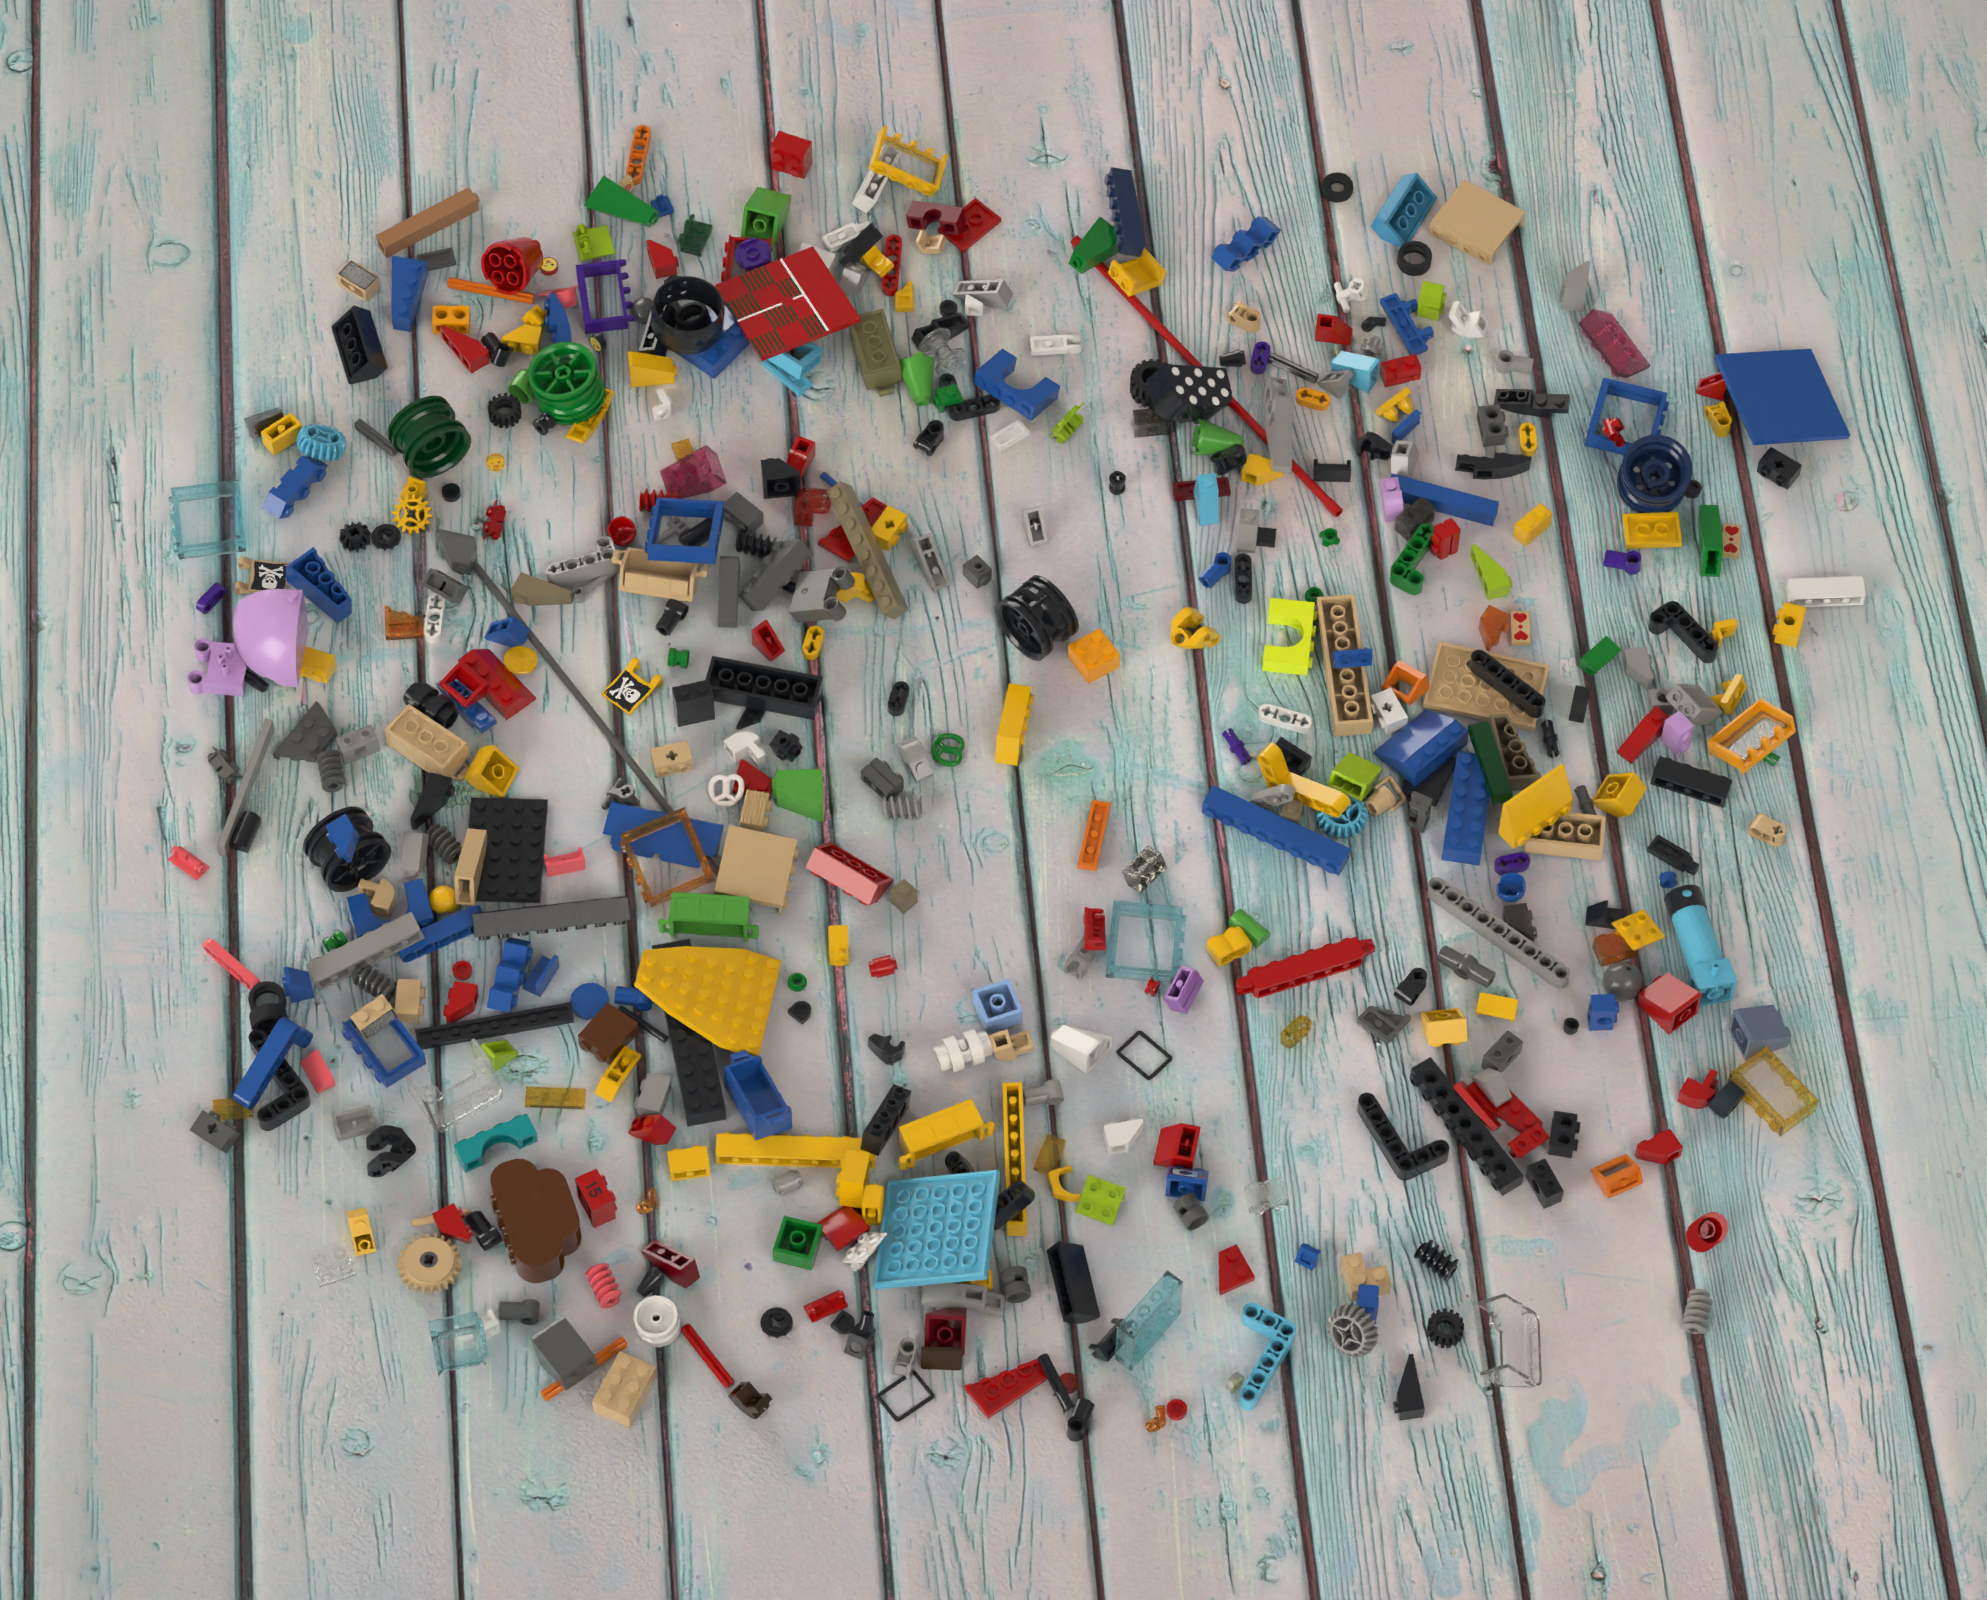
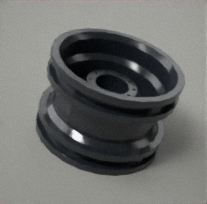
(368, 859)

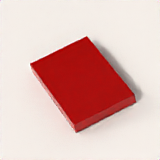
(977, 224)

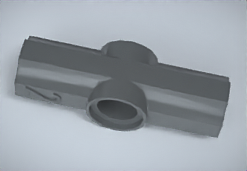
(1466, 966)

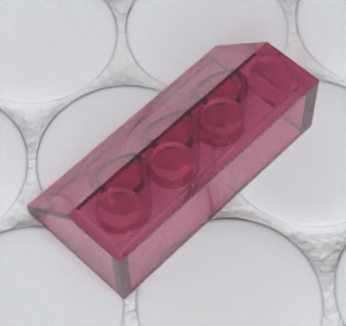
(1613, 344)

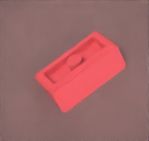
(318, 1071)

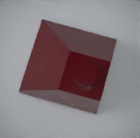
(946, 1328)

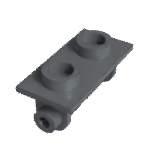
(220, 759)

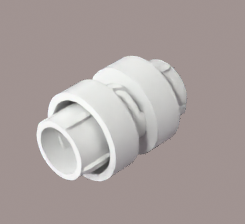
(971, 1048)

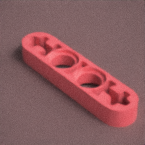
(231, 964)

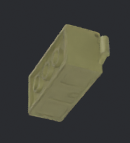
(876, 352)

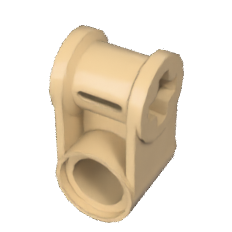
(1244, 317)
(1767, 829)

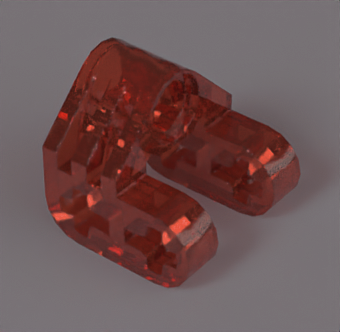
(805, 510)

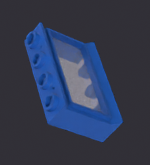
(389, 1051)

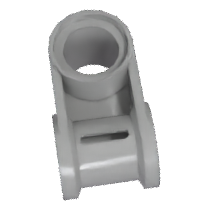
(904, 1361)

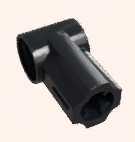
(499, 351)
(673, 613)
(486, 1235)
(1080, 1419)

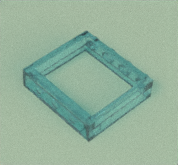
(200, 492)
(1149, 911)
(1149, 1320)

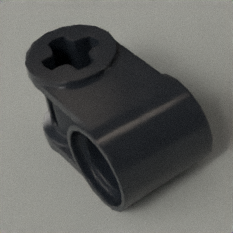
(928, 439)
(1228, 460)
(1411, 986)

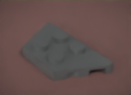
(308, 737)

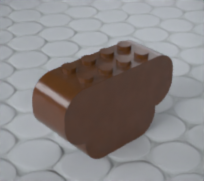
(535, 1218)

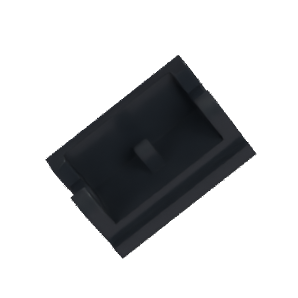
(1331, 472)
(1295, 758)
(1107, 1346)

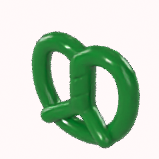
(947, 749)

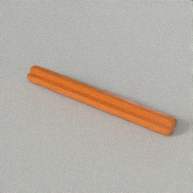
(489, 290)
(601, 1357)

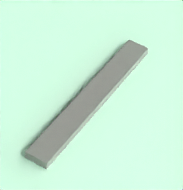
(246, 786)

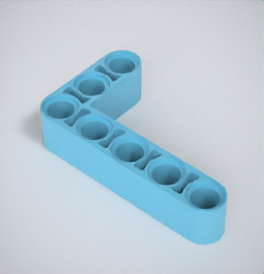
(1269, 1355)

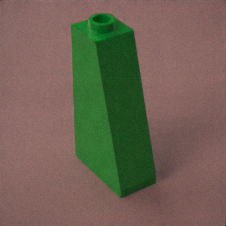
(617, 202)
(1095, 247)
(1710, 540)

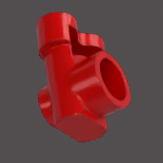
(1612, 430)

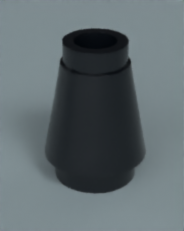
(1233, 359)
(651, 1280)

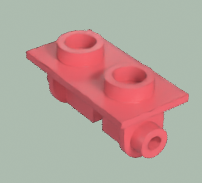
(188, 862)

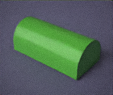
(1255, 932)

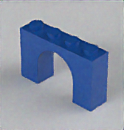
(1027, 401)
(417, 904)

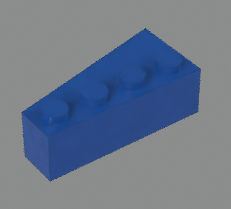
(408, 284)
(319, 585)

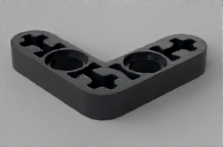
(963, 407)

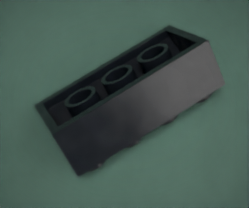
(359, 345)

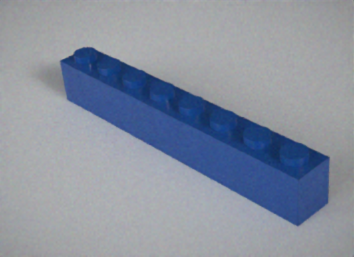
(1275, 830)

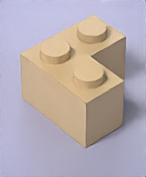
(1355, 1274)

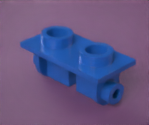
(1352, 658)

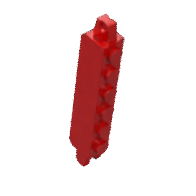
(1305, 967)

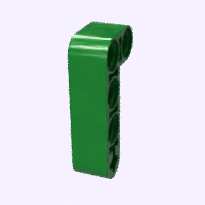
(1406, 570)

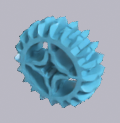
(321, 442)
(1342, 825)

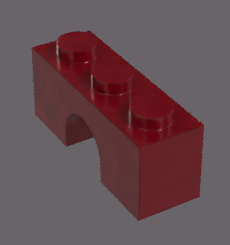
(923, 213)

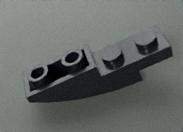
(1526, 403)
(1501, 466)

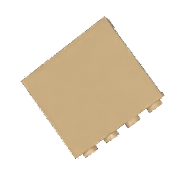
(1476, 221)
(757, 866)

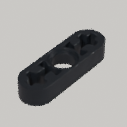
(1243, 572)

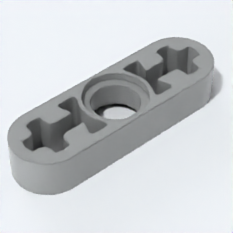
(1273, 796)

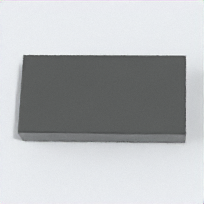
(438, 259)

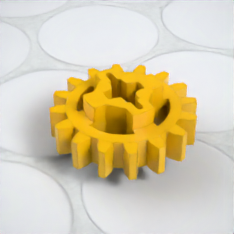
(418, 509)

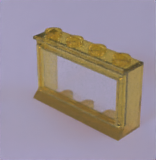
(1774, 1091)

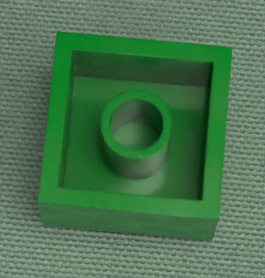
(797, 1243)

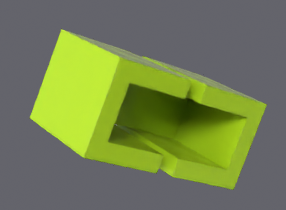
(1431, 300)

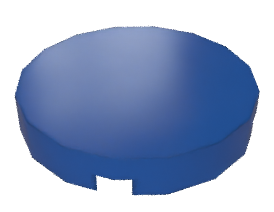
(588, 1000)

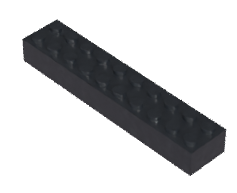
(694, 1067)

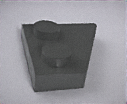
(1383, 1023)

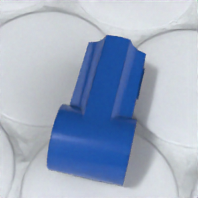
(1215, 570)
(632, 997)

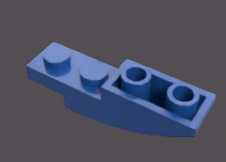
(556, 320)
(476, 714)

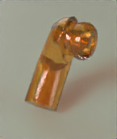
(649, 1203)
(1158, 1421)

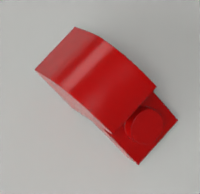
(1697, 1094)

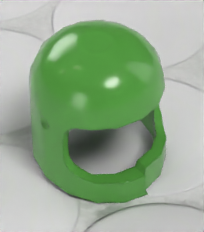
(521, 387)

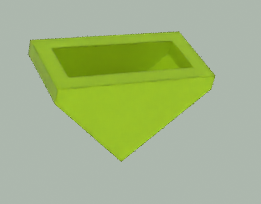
(499, 1053)

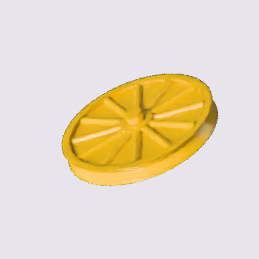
(520, 660)

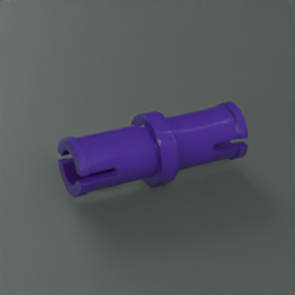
(1237, 746)

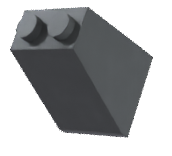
(564, 1353)

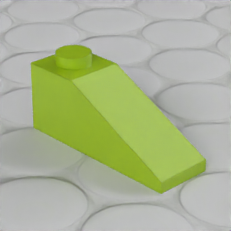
(1491, 574)

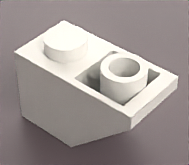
(1122, 1135)

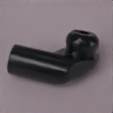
(1371, 322)

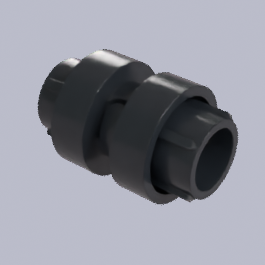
(427, 701)

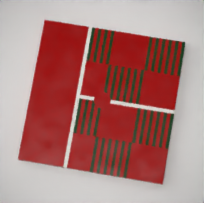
(787, 303)

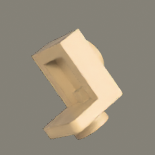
(930, 244)

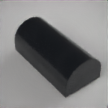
(698, 534)
(245, 831)

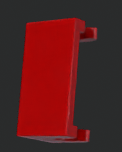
(1094, 929)

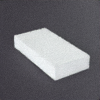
(1009, 435)

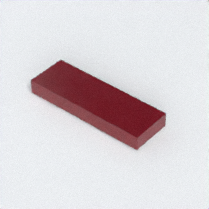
(1184, 490)

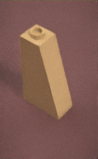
(470, 866)

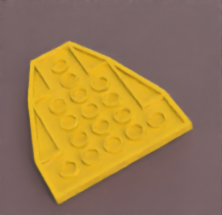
(713, 991)

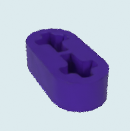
(1262, 358)
(210, 598)
(1511, 863)

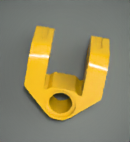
(1202, 637)

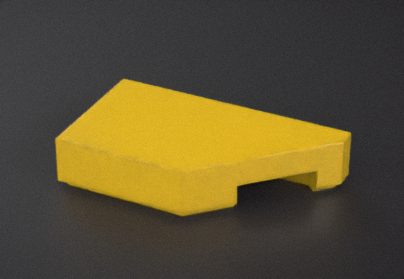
(904, 299)

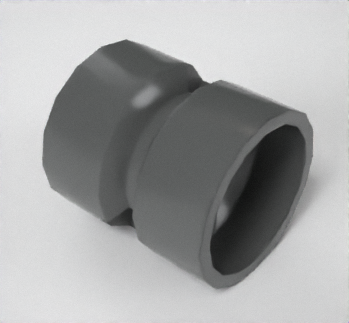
(1191, 1212)
(1015, 1284)

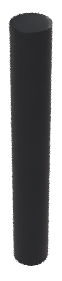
(645, 1025)

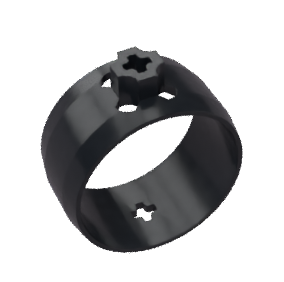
(697, 290)

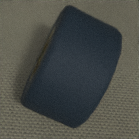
(1727, 1099)

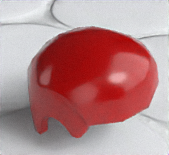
(622, 531)

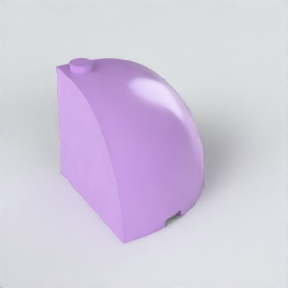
(272, 633)

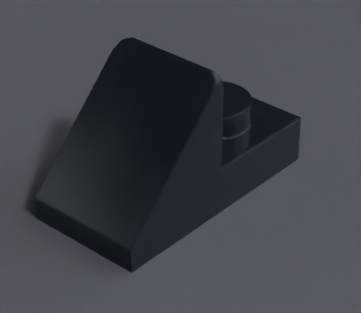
(1601, 916)

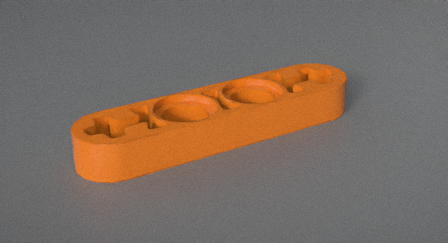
(639, 154)

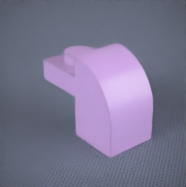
(1391, 498)

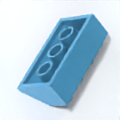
(1404, 210)

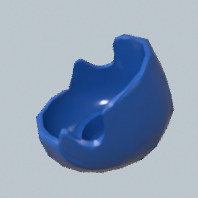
(1511, 887)

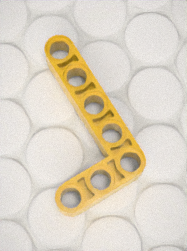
(1307, 791)

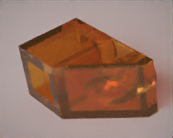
(1491, 626)

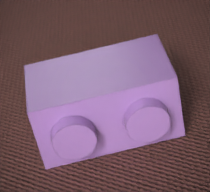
(1677, 733)

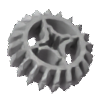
(1352, 1330)

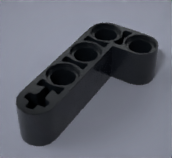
(1704, 647)

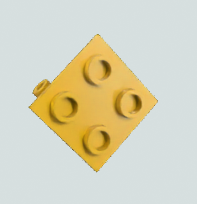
(1638, 930)

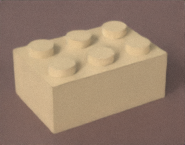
(624, 1389)

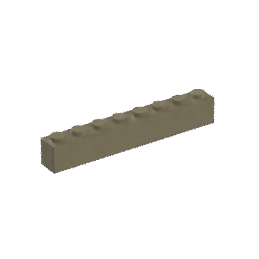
(867, 550)

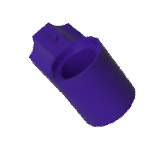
(1622, 561)

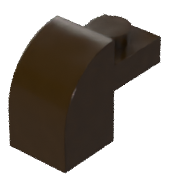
(750, 1400)

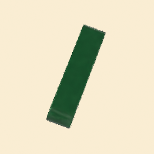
(1490, 762)

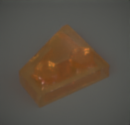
(402, 625)

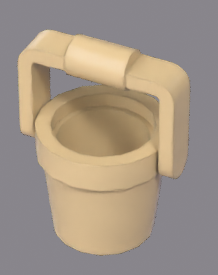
(1383, 798)

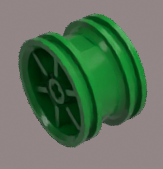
(567, 382)

